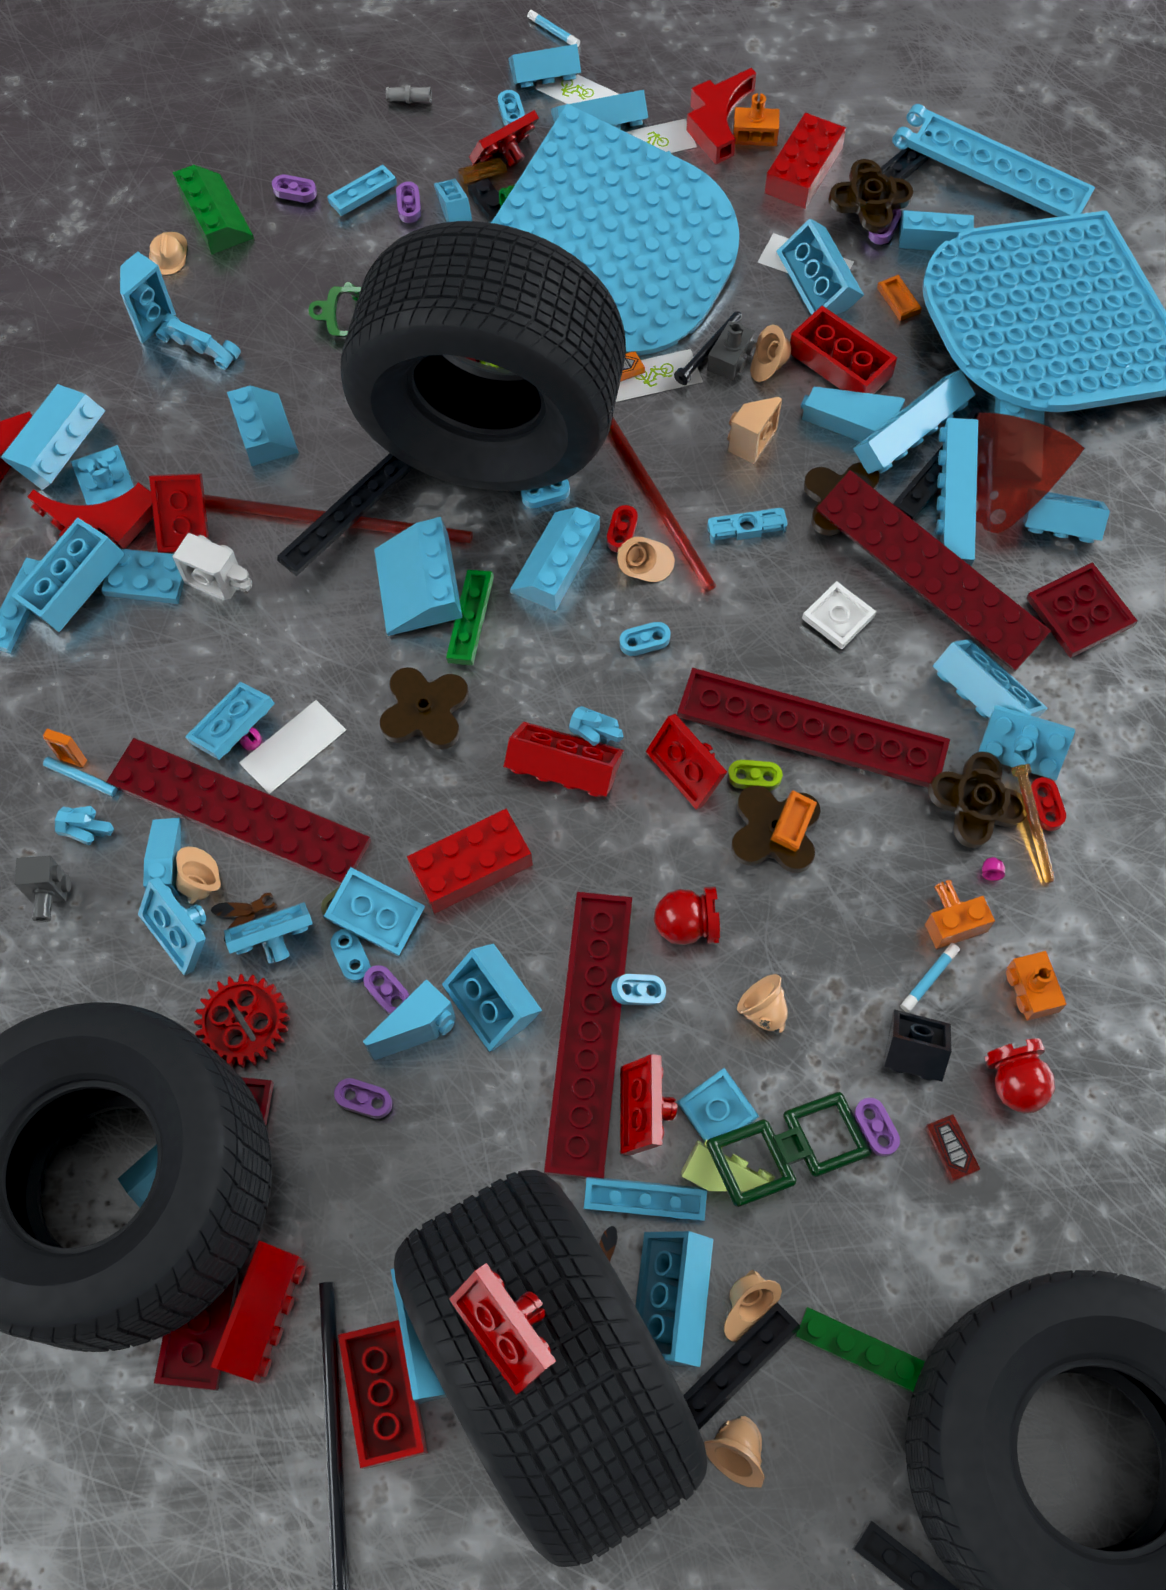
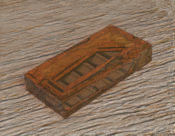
(482, 170)

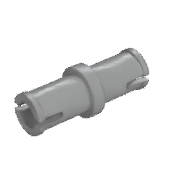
(408, 94)

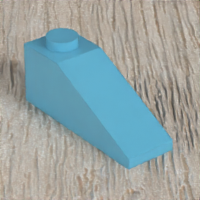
(453, 201)
(162, 851)

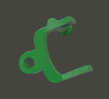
(330, 306)

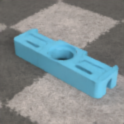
(763, 521)

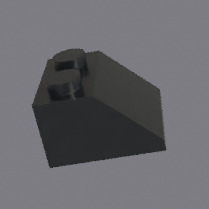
(918, 1046)

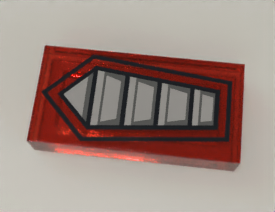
(952, 1148)

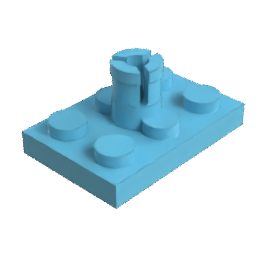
(102, 475)
(1025, 740)
(173, 925)
(269, 932)

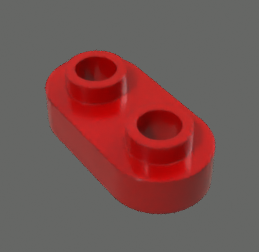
(620, 530)
(1049, 805)

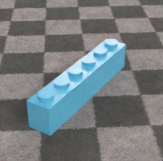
(913, 422)
(958, 487)

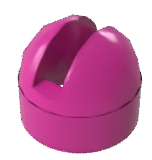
(247, 743)
(993, 869)

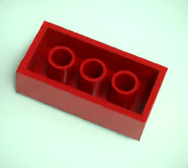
(805, 160)
(841, 353)
(470, 860)
(380, 1396)

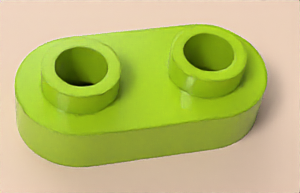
(754, 773)

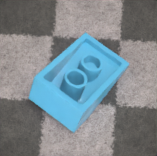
(412, 1023)

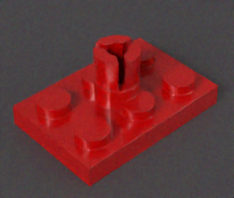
(505, 141)
(177, 509)
(686, 761)
(643, 1105)
(504, 1327)

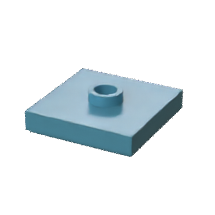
(717, 1106)

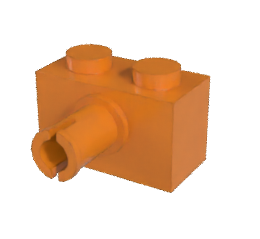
(756, 124)
(957, 919)
(1035, 985)

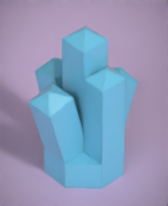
(595, 726)
(79, 824)

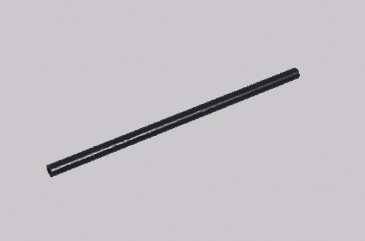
(333, 1433)

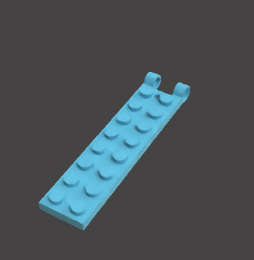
(993, 163)

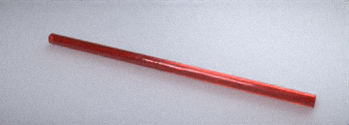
(661, 507)
(312, 515)

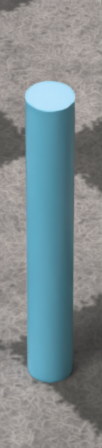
(80, 776)

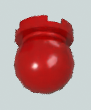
(686, 917)
(1022, 1078)

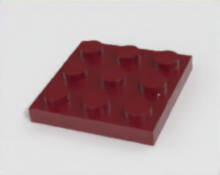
(1081, 609)

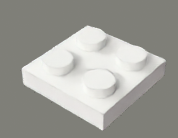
(839, 615)

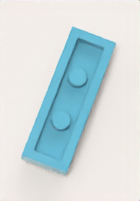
(362, 190)

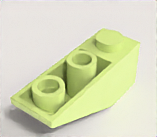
(703, 1172)

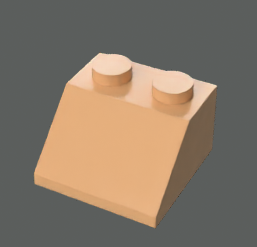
(753, 428)

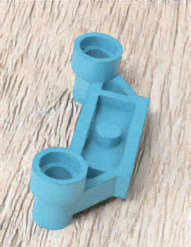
(200, 341)

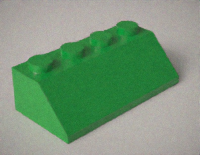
(212, 208)

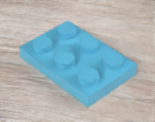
(145, 577)
(230, 720)
(374, 911)

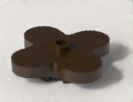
(871, 195)
(822, 481)
(424, 708)
(977, 799)
(753, 843)

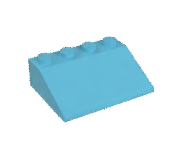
(417, 578)

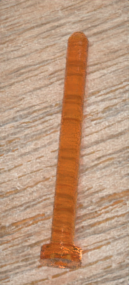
(1021, 773)

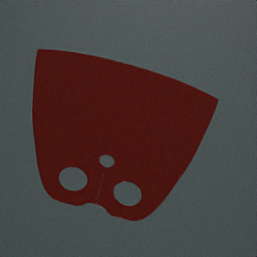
(1019, 463)

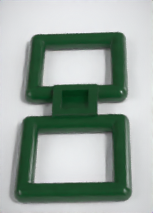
(788, 1148)

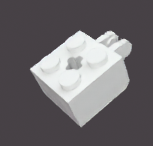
(210, 567)

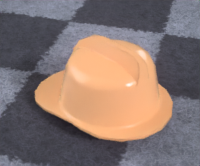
(168, 252)
(770, 354)
(645, 559)
(196, 874)
(750, 1301)

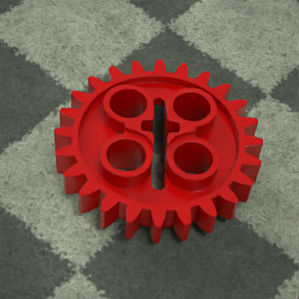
(264, 1006)

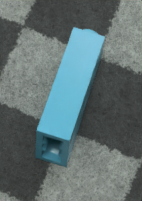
(849, 412)

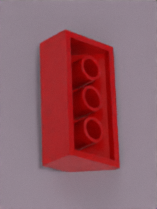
(563, 759)
(259, 1313)

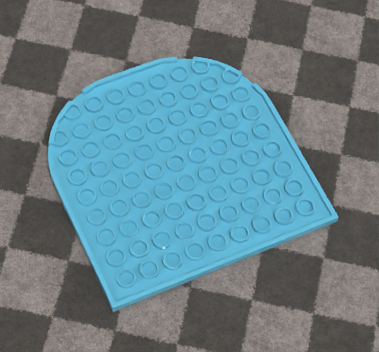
(636, 219)
(1049, 313)

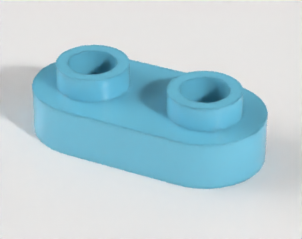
(510, 106)
(546, 495)
(643, 637)
(350, 954)
(636, 988)

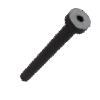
(683, 375)

